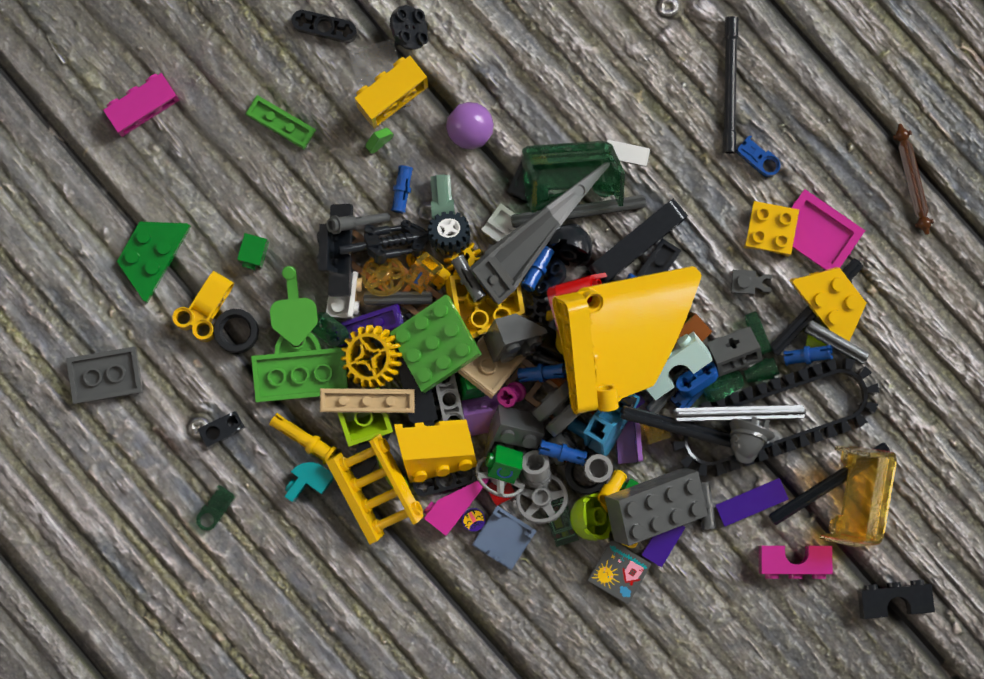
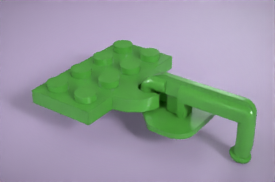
(296, 370)

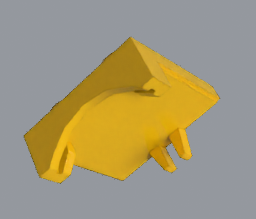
(771, 228)

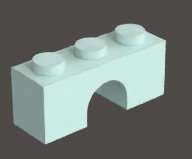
(687, 352)

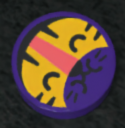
(473, 519)

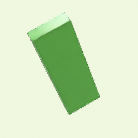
(280, 122)

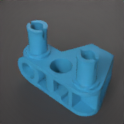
(591, 433)

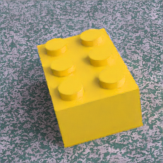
(391, 91)

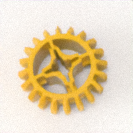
(362, 340)

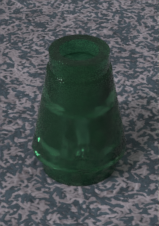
(762, 371)

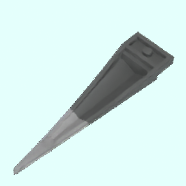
(510, 258)

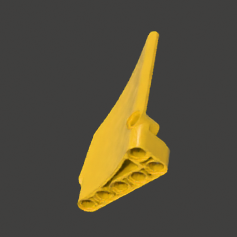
(622, 335)

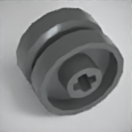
(559, 406)

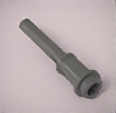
(337, 224)

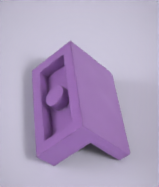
(479, 413)
(629, 444)

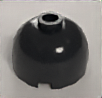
(571, 245)

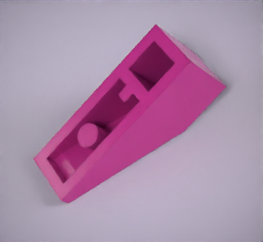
(449, 509)

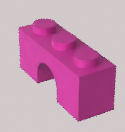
(816, 562)

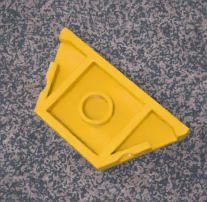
(832, 300)

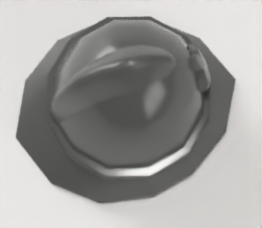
(748, 439)

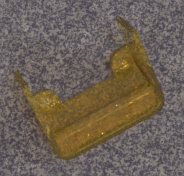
(865, 497)

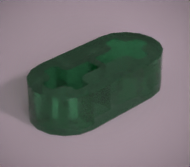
(752, 320)
(329, 326)
(724, 386)

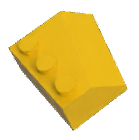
(481, 314)
(435, 449)

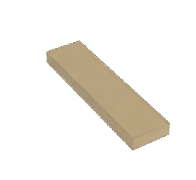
(367, 400)

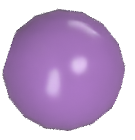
(470, 125)

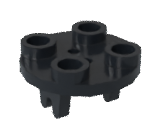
(409, 27)
(554, 275)

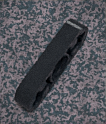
(306, 28)
(430, 490)

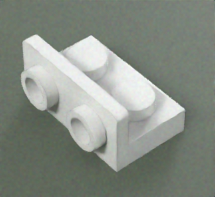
(346, 306)

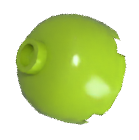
(590, 518)

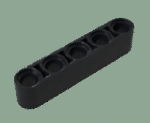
(639, 241)

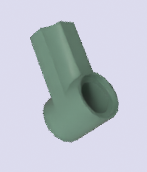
(441, 195)

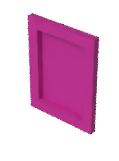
(823, 232)

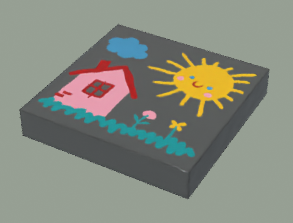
(619, 572)

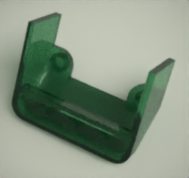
(567, 164)

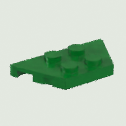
(150, 254)

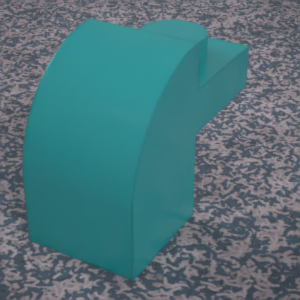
(311, 474)

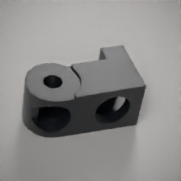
(220, 429)

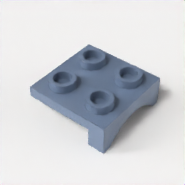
(504, 537)

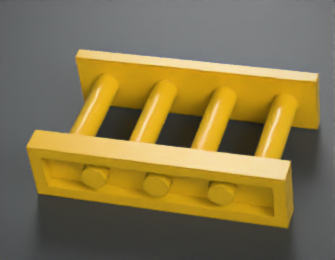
(361, 506)

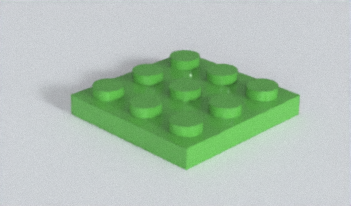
(435, 343)

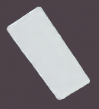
(631, 153)

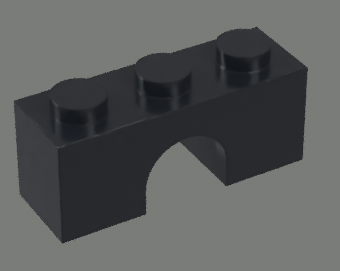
(874, 600)

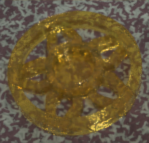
(383, 276)

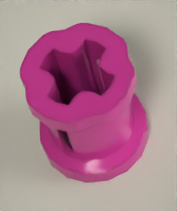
(518, 394)

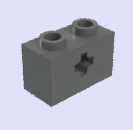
(735, 351)

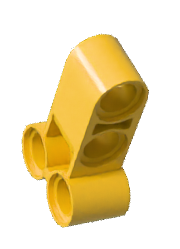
(205, 305)

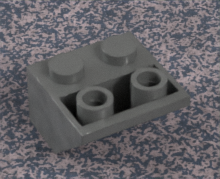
(513, 337)
(514, 430)

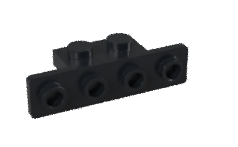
(329, 260)

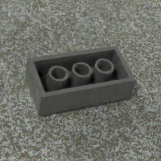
(656, 506)

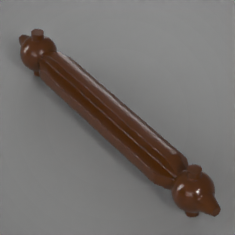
(913, 179)

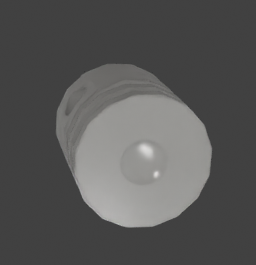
(598, 468)
(536, 469)

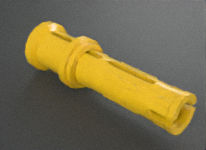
(311, 443)

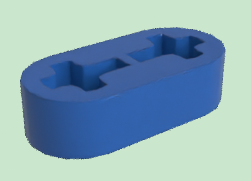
(697, 380)

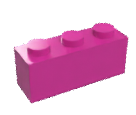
(140, 104)

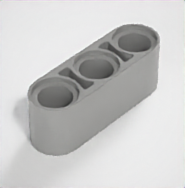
(449, 388)

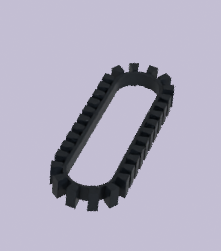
(802, 440)

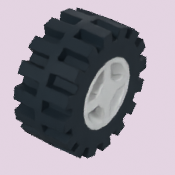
(444, 226)

